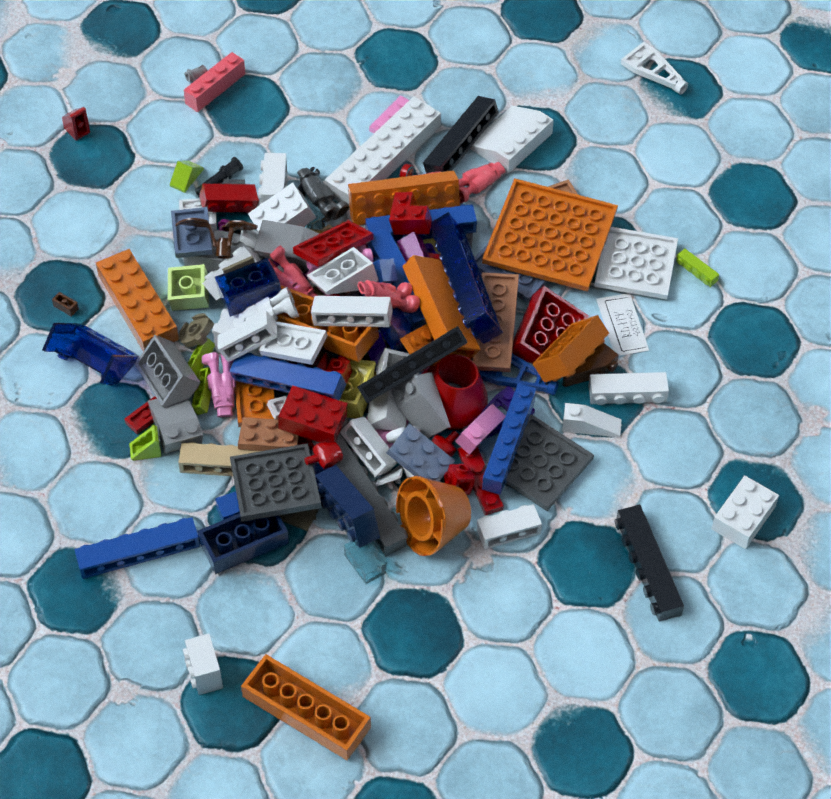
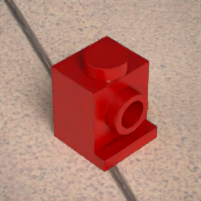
(341, 366)

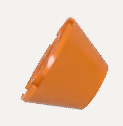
(431, 513)

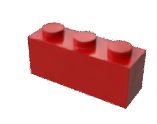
(229, 197)

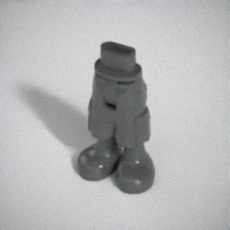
(321, 195)

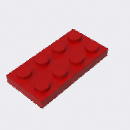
(332, 243)

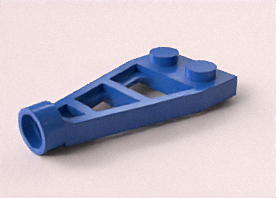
(498, 379)

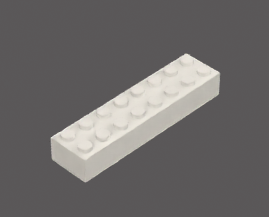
(386, 148)

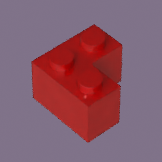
(407, 216)

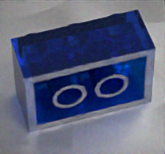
(247, 286)

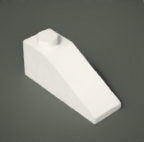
(590, 421)

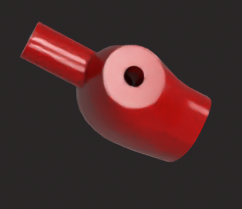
(446, 444)
(325, 454)

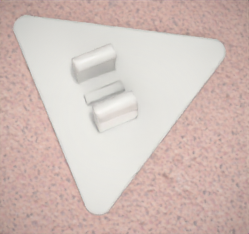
(394, 474)

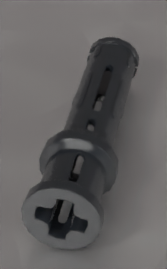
(224, 172)

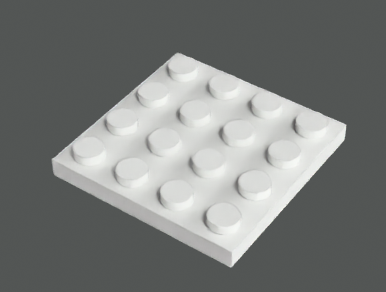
(636, 263)

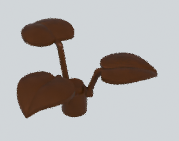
(223, 246)

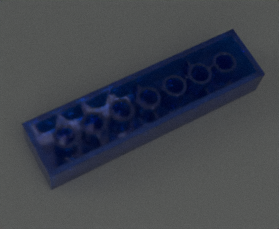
(465, 278)

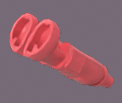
(479, 179)
(292, 275)
(400, 297)

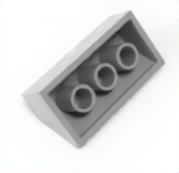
(167, 372)

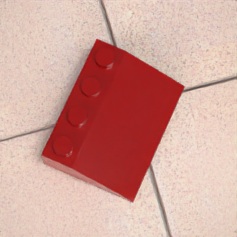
(543, 323)

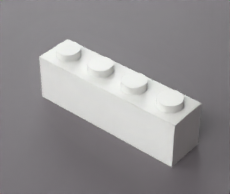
(351, 311)
(628, 388)

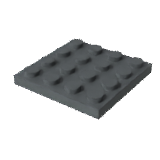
(545, 463)
(274, 482)

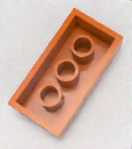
(571, 349)

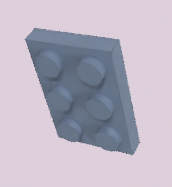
(191, 240)
(420, 455)

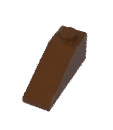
(600, 362)

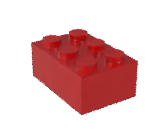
(312, 415)

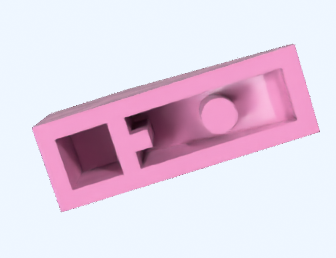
(480, 429)

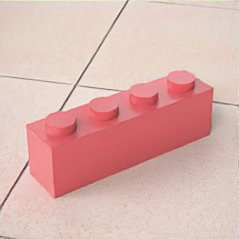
(214, 82)

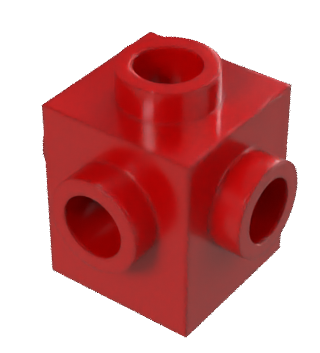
(460, 476)

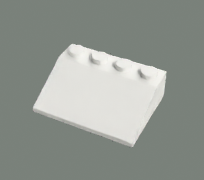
(513, 136)

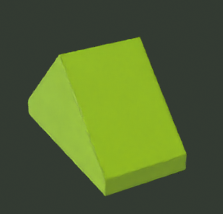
(184, 175)
(146, 445)

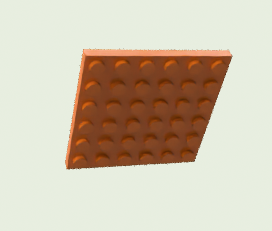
(550, 234)

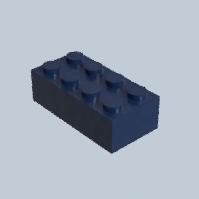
(347, 506)
(236, 541)

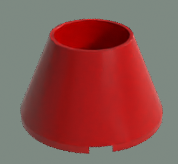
(464, 403)

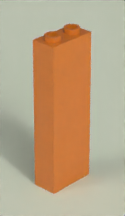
(437, 300)

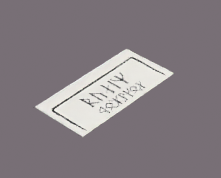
(622, 324)

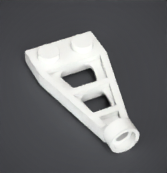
(641, 55)

